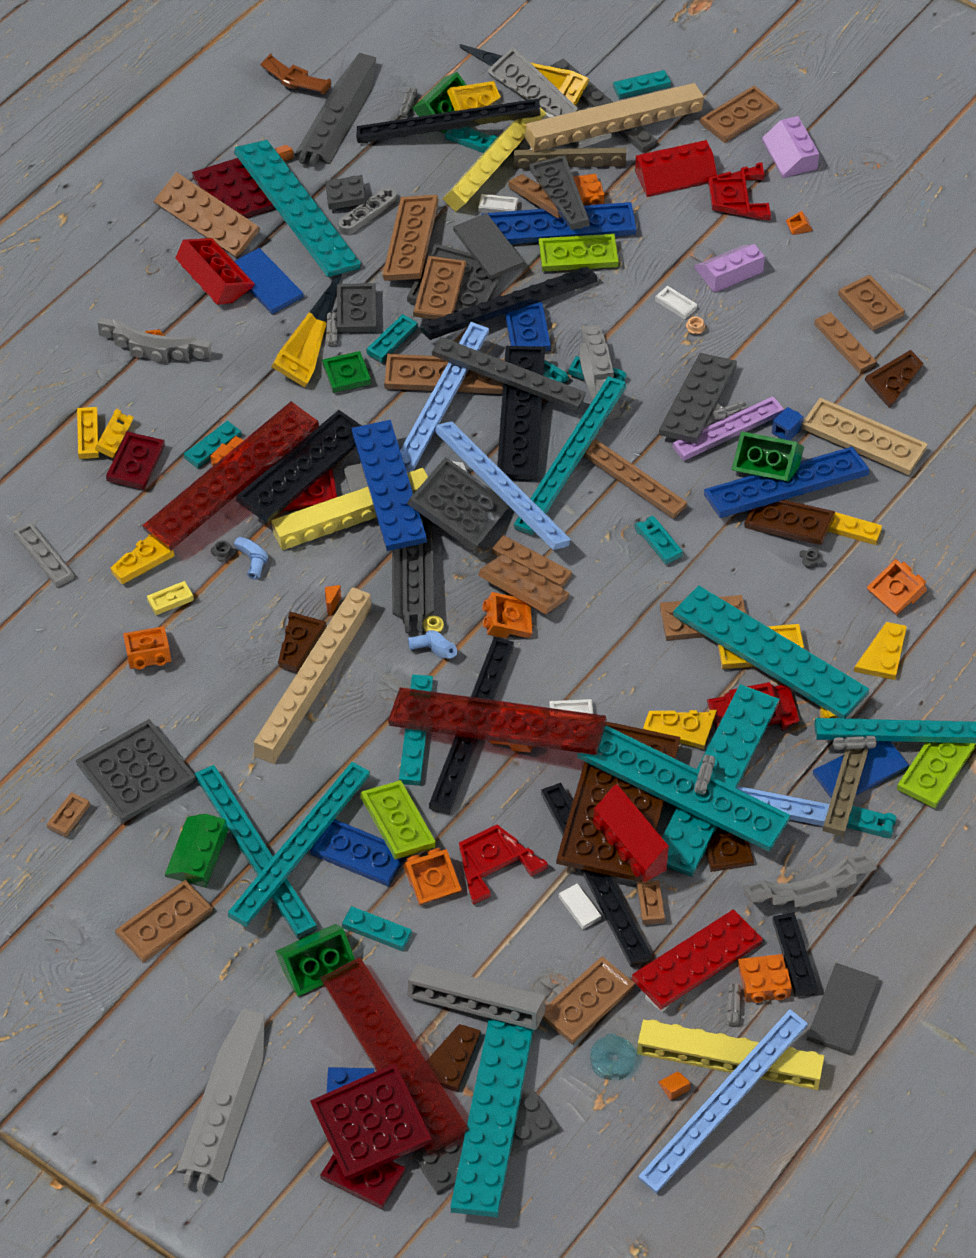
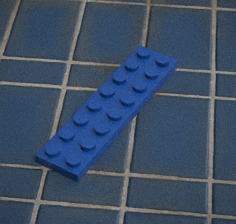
(530, 225)
(810, 476)
(388, 485)

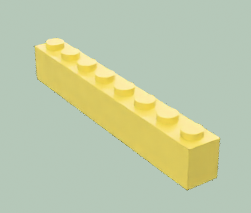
(488, 162)
(331, 515)
(725, 1053)

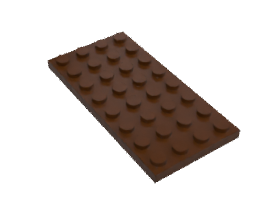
(582, 842)

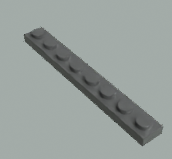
(594, 97)
(508, 373)

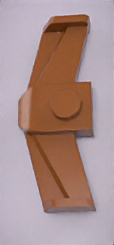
(295, 76)

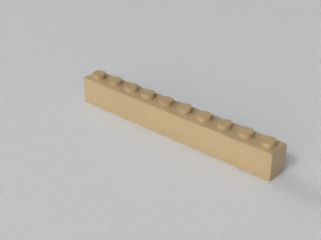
(614, 117)
(312, 676)

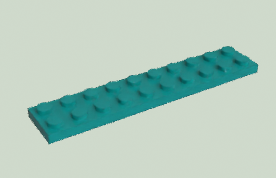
(297, 208)
(771, 652)
(733, 750)
(676, 783)
(492, 1120)

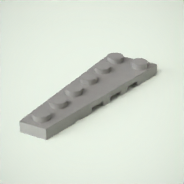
(527, 81)

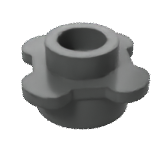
(222, 546)
(810, 557)

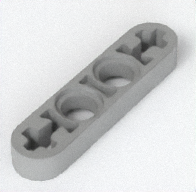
(384, 198)

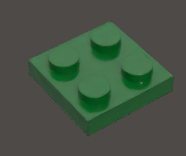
(346, 371)

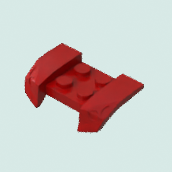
(785, 714)

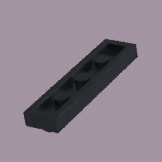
(795, 954)

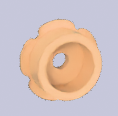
(695, 325)

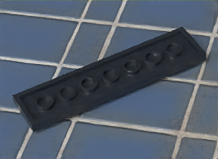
(521, 418)
(300, 467)

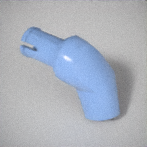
(256, 554)
(435, 641)

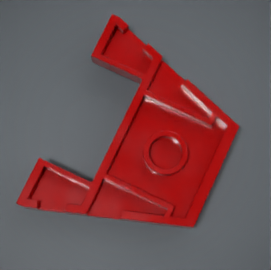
(730, 193)
(490, 852)

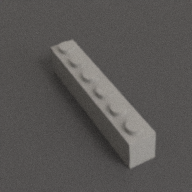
(476, 996)

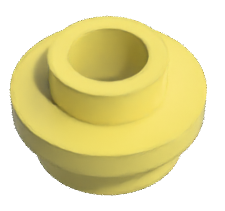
(427, 623)

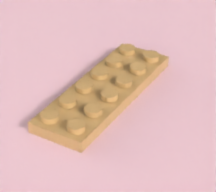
(864, 435)

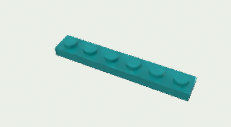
(414, 741)

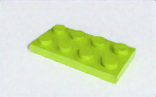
(578, 252)
(934, 771)
(398, 819)

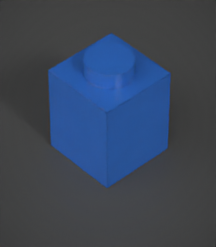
(787, 424)

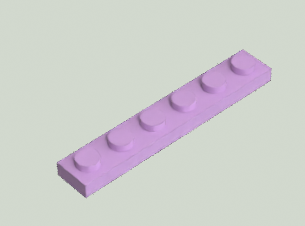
(730, 428)

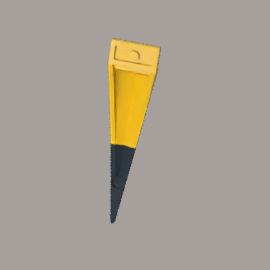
(566, 81)
(300, 352)

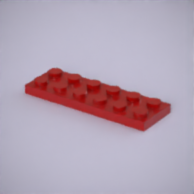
(696, 959)

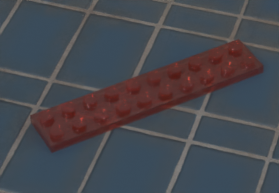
(230, 476)
(498, 721)
(388, 1043)

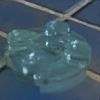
(612, 1045)

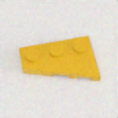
(473, 95)
(143, 558)
(883, 653)
(690, 726)

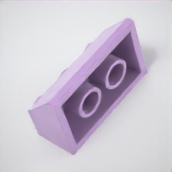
(791, 147)
(731, 267)

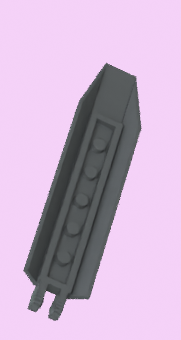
(338, 111)
(414, 580)

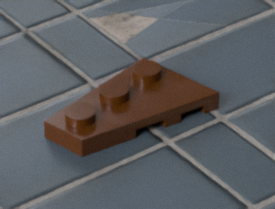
(894, 377)
(299, 640)
(453, 1056)

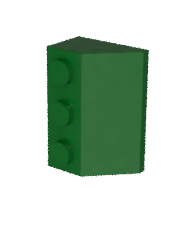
(437, 99)
(767, 456)
(197, 849)
(314, 957)

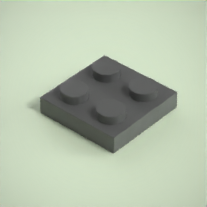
(345, 192)

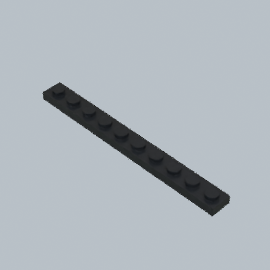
(448, 120)
(508, 303)
(463, 747)
(602, 887)

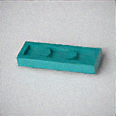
(642, 84)
(392, 338)
(201, 452)
(376, 928)

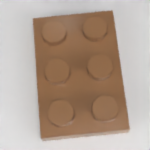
(871, 302)

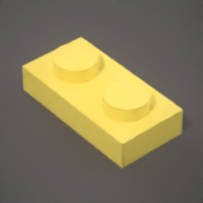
(170, 598)

